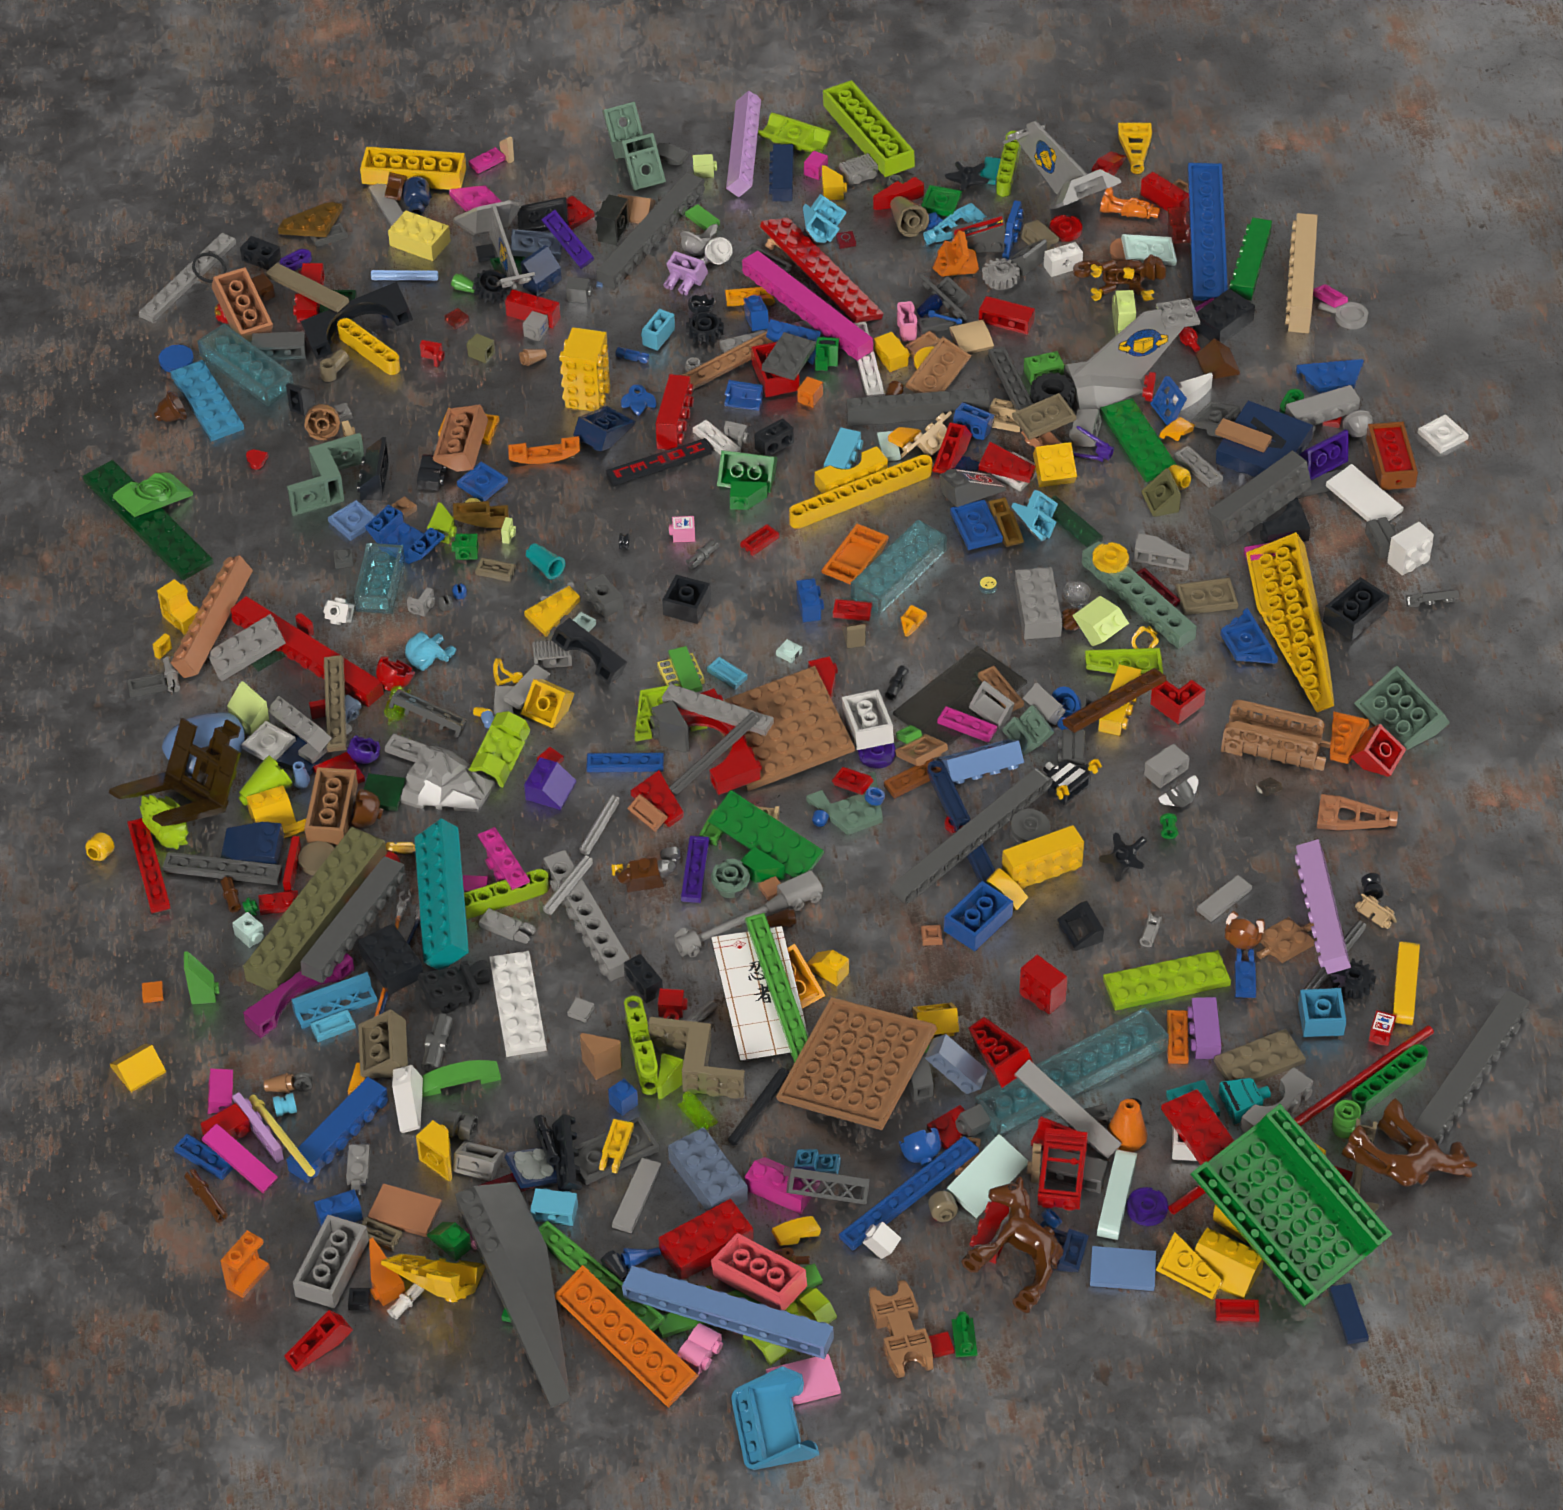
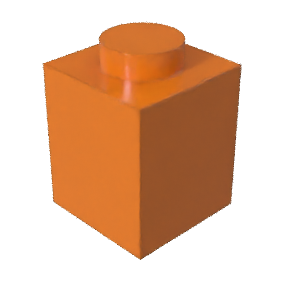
(810, 392)

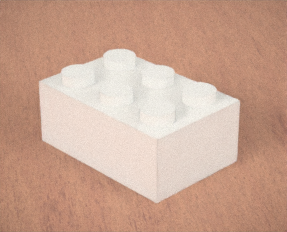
(867, 719)

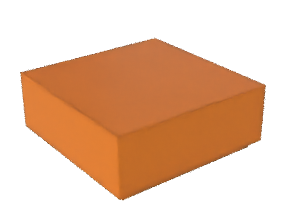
(152, 992)

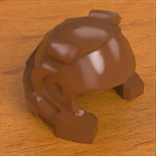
(1243, 933)

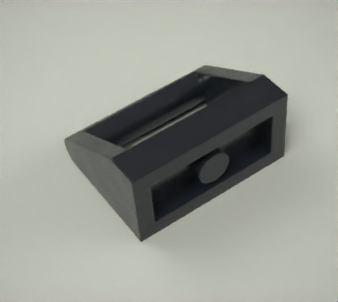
(1091, 922)

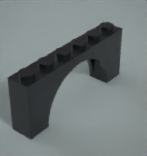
(383, 301)

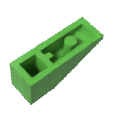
(200, 981)

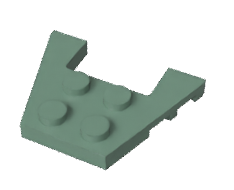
(850, 813)

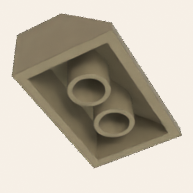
(382, 1045)

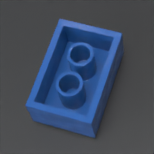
(978, 916)

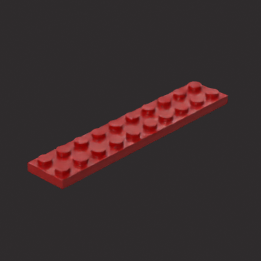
(821, 270)

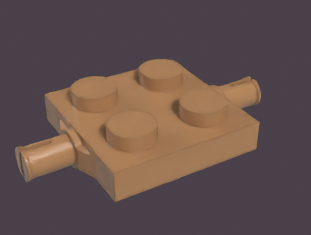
(1285, 940)

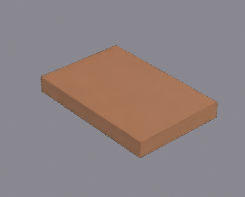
(405, 1210)

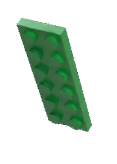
(1137, 438)
(760, 830)

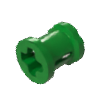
(1169, 826)

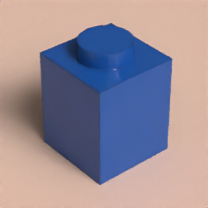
(623, 1097)

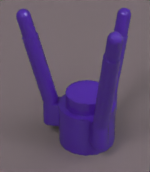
(1103, 449)

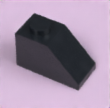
(300, 398)

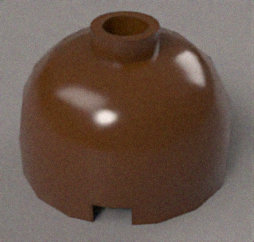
(366, 809)

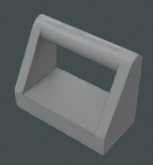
(990, 709)
(477, 1165)

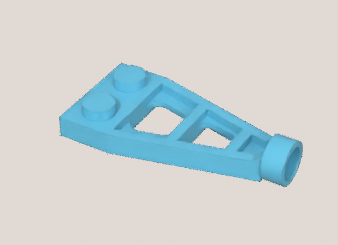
(969, 213)

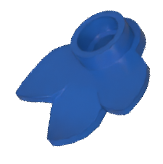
(638, 401)

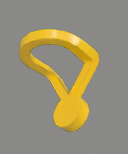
(1149, 629)
(516, 677)

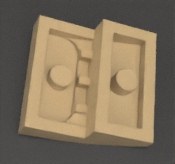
(972, 337)
(1003, 415)

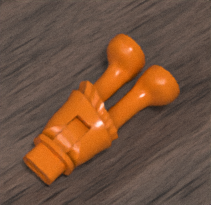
(1130, 207)

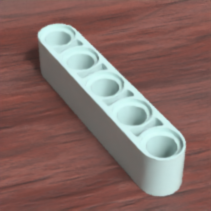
(1117, 1194)

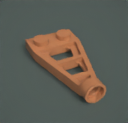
(1329, 811)

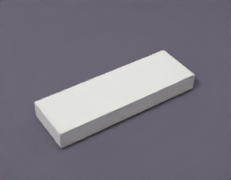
(715, 437)

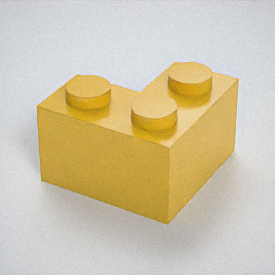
(176, 606)

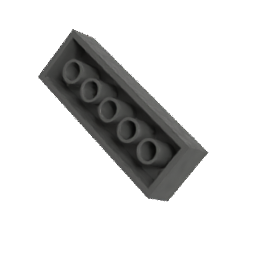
(1260, 498)

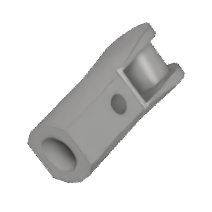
(1150, 931)

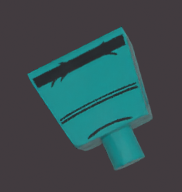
(1240, 1096)

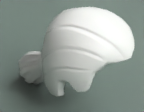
(717, 251)

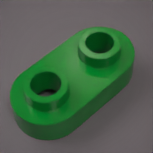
(1291, 396)

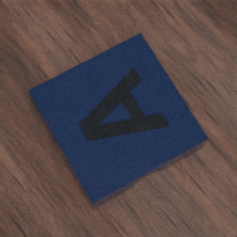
(1286, 435)

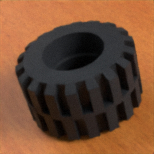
(1050, 385)

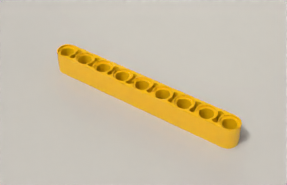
(860, 491)

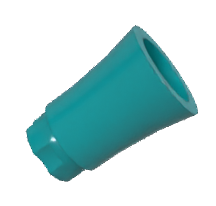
(546, 561)

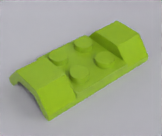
(791, 131)
(501, 746)
(808, 1304)

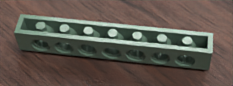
(1145, 601)

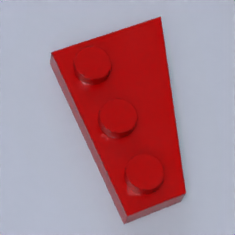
(1005, 464)
(658, 793)

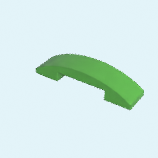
(459, 1073)

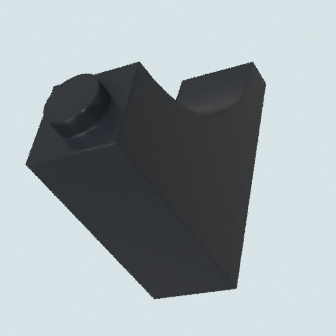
(1289, 522)

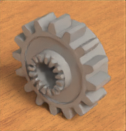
(1000, 274)

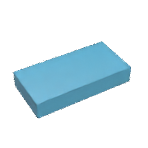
(727, 673)
(332, 1025)

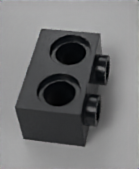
(260, 253)
(774, 437)
(643, 978)

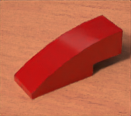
(911, 190)

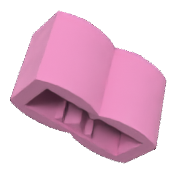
(907, 321)
(700, 1348)

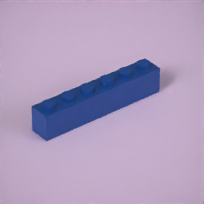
(340, 1127)

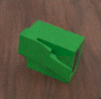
(826, 353)

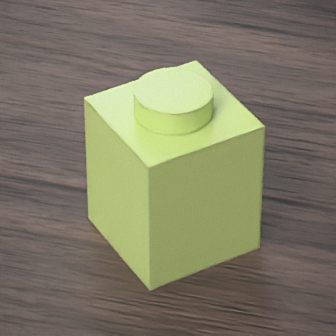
(704, 166)

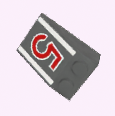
(968, 486)

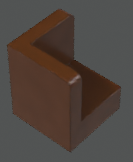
(395, 186)

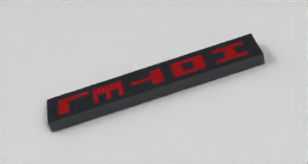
(659, 462)

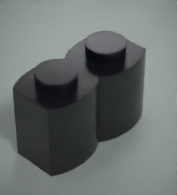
(430, 474)

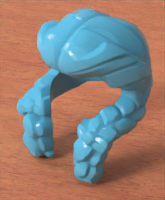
(423, 650)

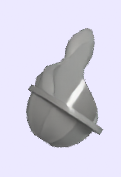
(695, 244)
(1357, 423)

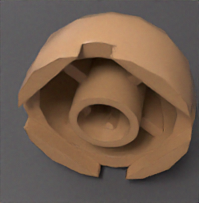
(322, 422)

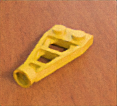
(1135, 130)

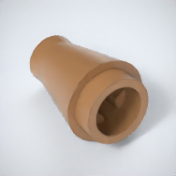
(531, 356)
(282, 1083)

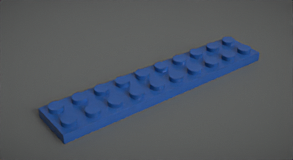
(1207, 230)

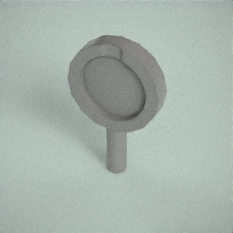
(1349, 315)

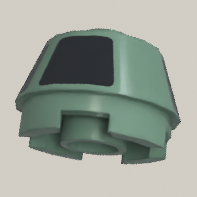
(730, 878)

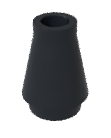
(614, 1264)

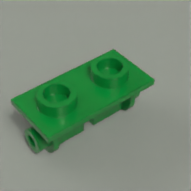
(964, 1335)

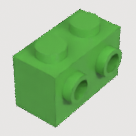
(1041, 364)

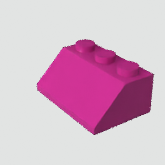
(767, 1181)

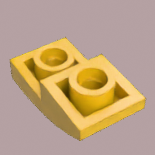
(1007, 886)
(791, 1231)

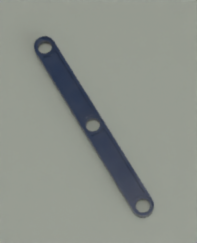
(958, 816)

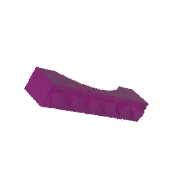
(265, 1013)

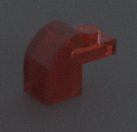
(1177, 225)

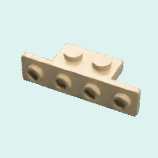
(931, 440)

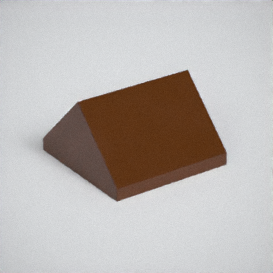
(1217, 359)

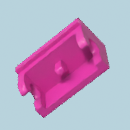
(219, 1090)

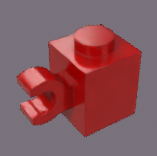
(671, 1003)

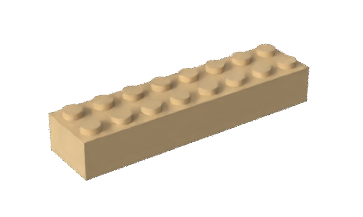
(1301, 273)

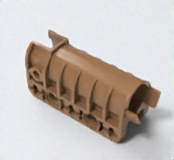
(1274, 736)

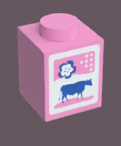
(682, 529)

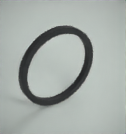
(207, 254)

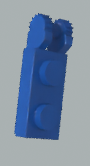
(1245, 975)

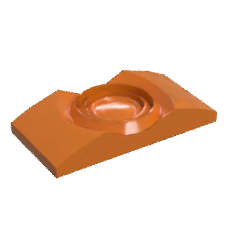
(855, 553)

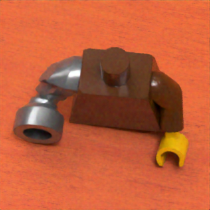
(647, 872)

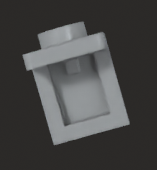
(736, 432)
(423, 604)

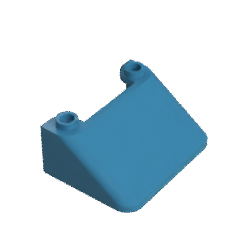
(769, 1422)

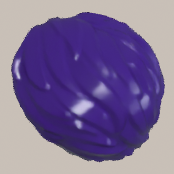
(363, 750)

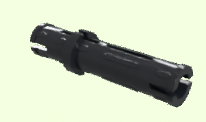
(544, 1134)

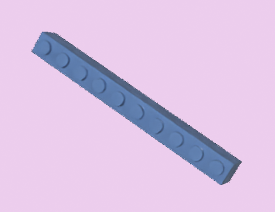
(728, 1312)

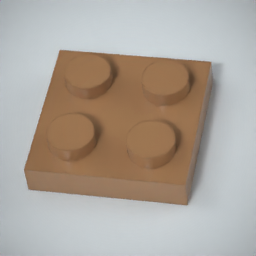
(921, 750)

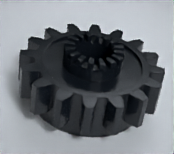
(486, 286)
(704, 327)
(1354, 981)

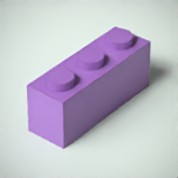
(1204, 1027)

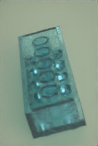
(245, 364)
(899, 566)

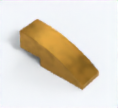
(480, 514)
(1005, 521)

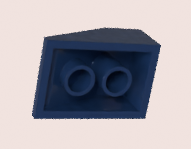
(602, 428)
(254, 843)

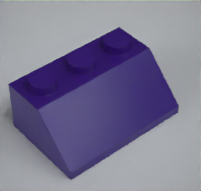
(1327, 454)

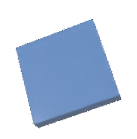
(351, 519)

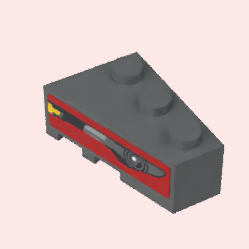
(984, 235)

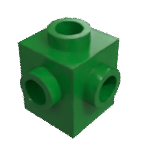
(465, 546)

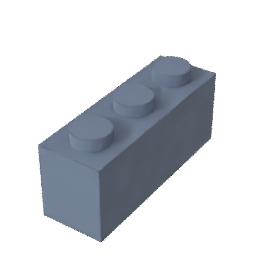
(956, 1064)

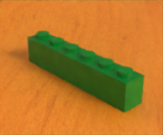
(1251, 257)

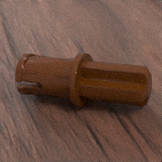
(230, 894)

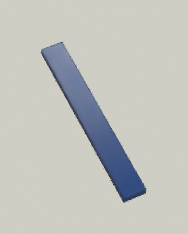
(910, 1191)

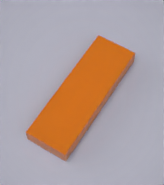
(1178, 1037)

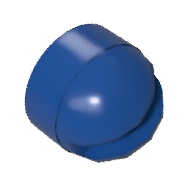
(459, 595)
(820, 818)

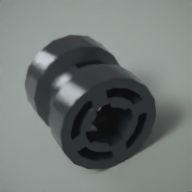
(1372, 885)

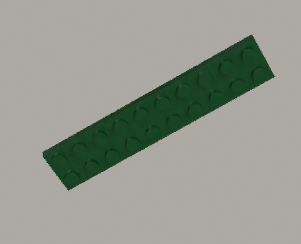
(154, 527)

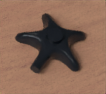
(967, 175)
(1123, 856)

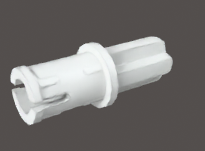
(405, 1301)

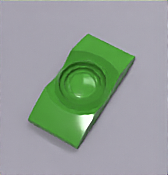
(152, 493)

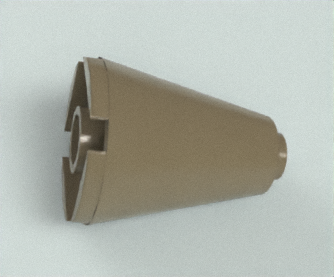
(909, 216)

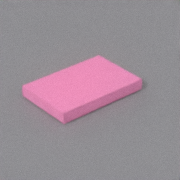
(817, 1377)

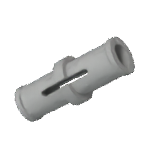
(171, 675)

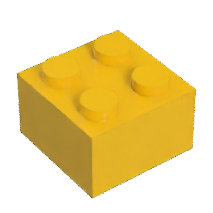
(1055, 464)

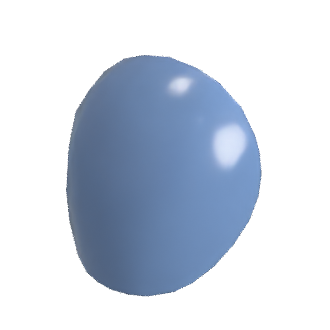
(206, 725)

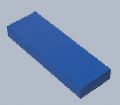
(203, 1156)

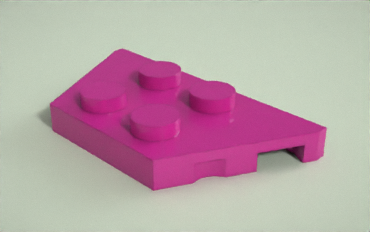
(473, 197)

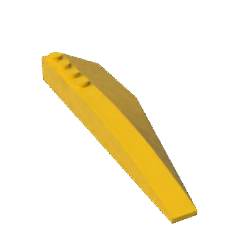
(1291, 612)

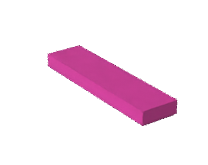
(239, 1158)

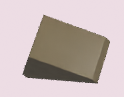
(854, 635)

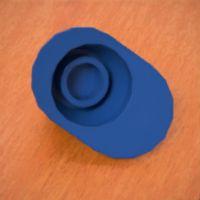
(1069, 700)

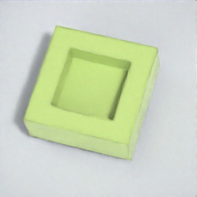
(508, 530)

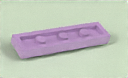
(261, 1131)

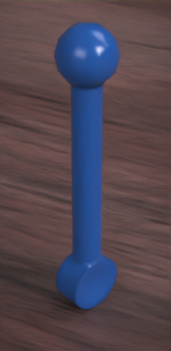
(931, 313)

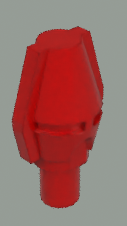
(1189, 337)

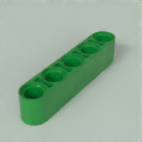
(1390, 1077)

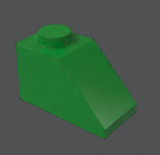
(747, 494)
(762, 866)
(451, 1239)

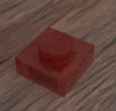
(456, 318)

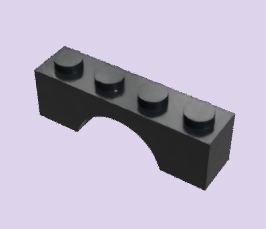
(574, 637)

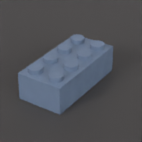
(707, 1170)

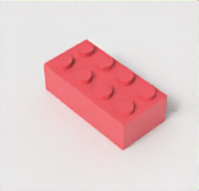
(759, 1272)

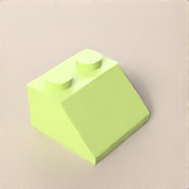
(1100, 620)
(248, 708)

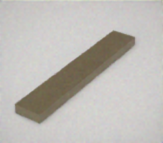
(307, 287)
(335, 703)

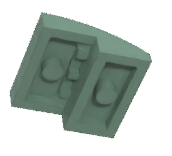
(1029, 729)

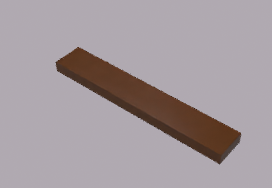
(1114, 700)

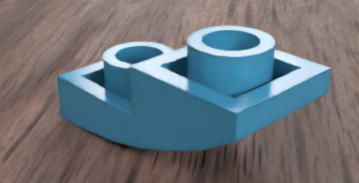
(811, 1160)

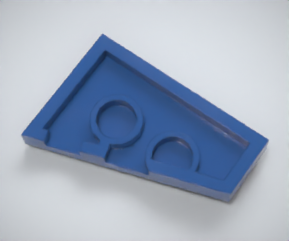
(777, 328)

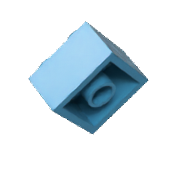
(1322, 1012)

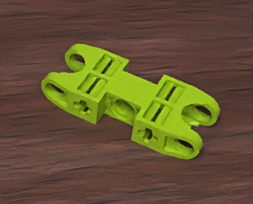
(641, 1044)

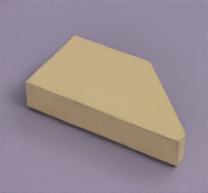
(506, 148)

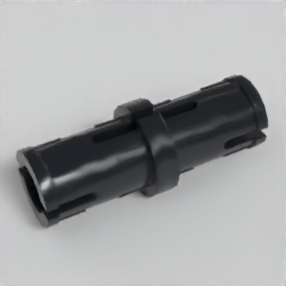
(896, 682)

